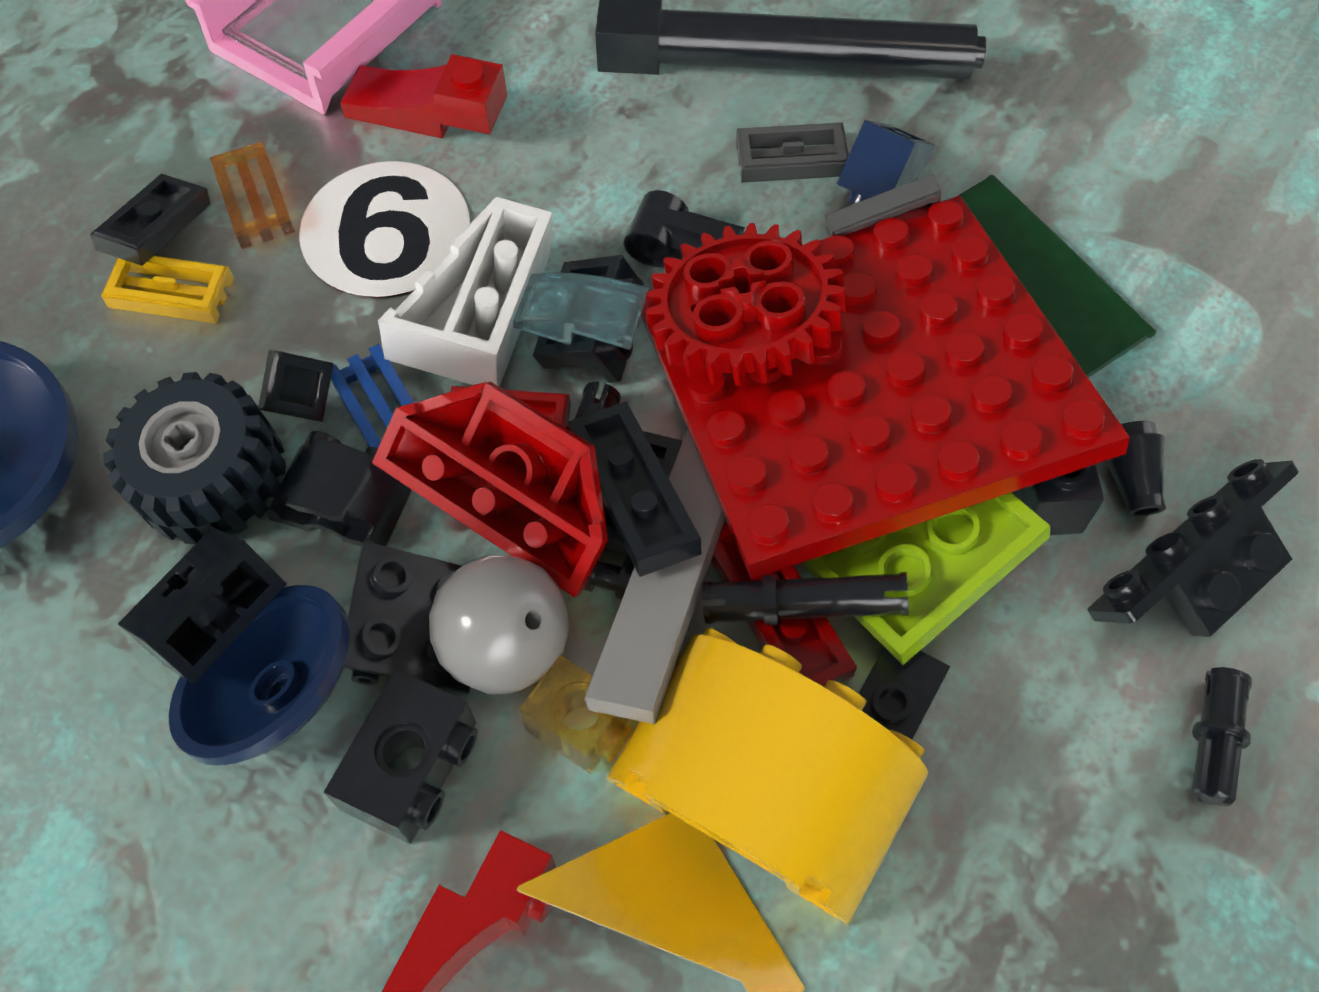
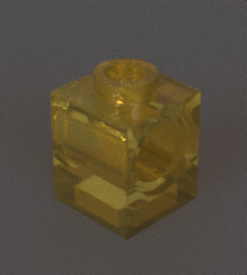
(549, 703)

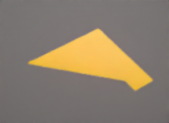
(676, 894)

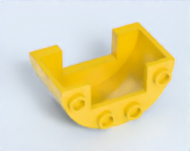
(775, 769)

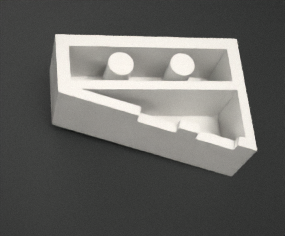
(466, 307)

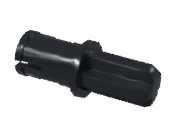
(1221, 735)

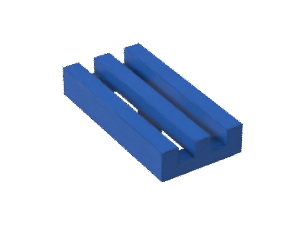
(360, 370)

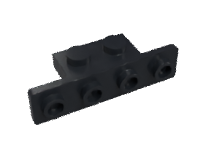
(1211, 559)

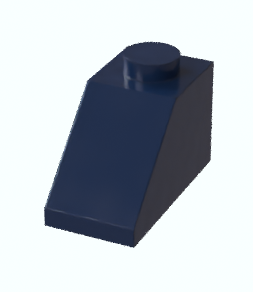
(883, 160)

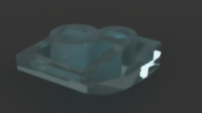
(581, 304)

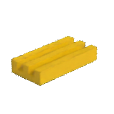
(163, 294)

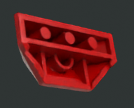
(503, 476)

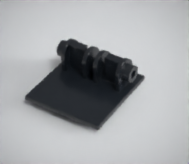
(392, 617)

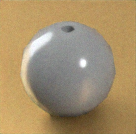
(499, 624)

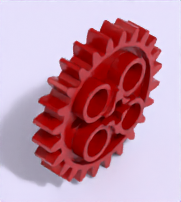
(746, 304)

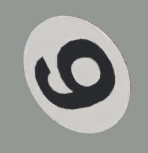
(381, 227)

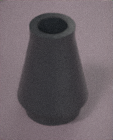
(1141, 470)

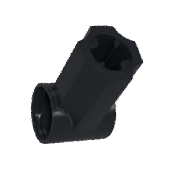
(664, 225)

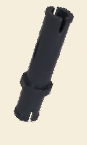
(805, 598)

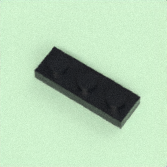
(637, 491)

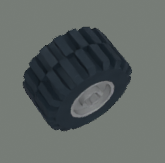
(195, 457)

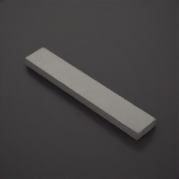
(657, 609)

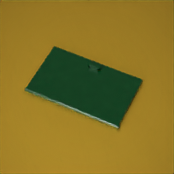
(1073, 297)

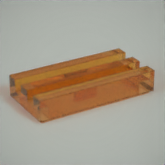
(263, 224)

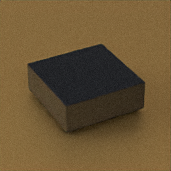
(295, 385)

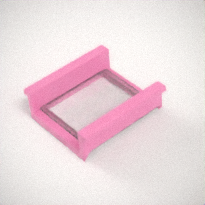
(305, 44)

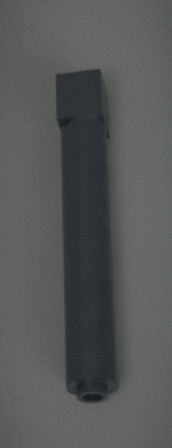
(642, 35)

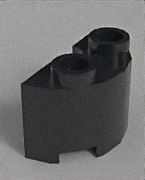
(339, 492)

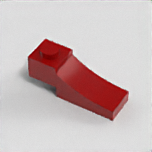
(427, 101)
(461, 927)

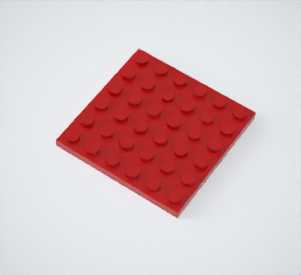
(918, 408)

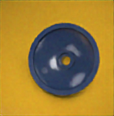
(264, 681)

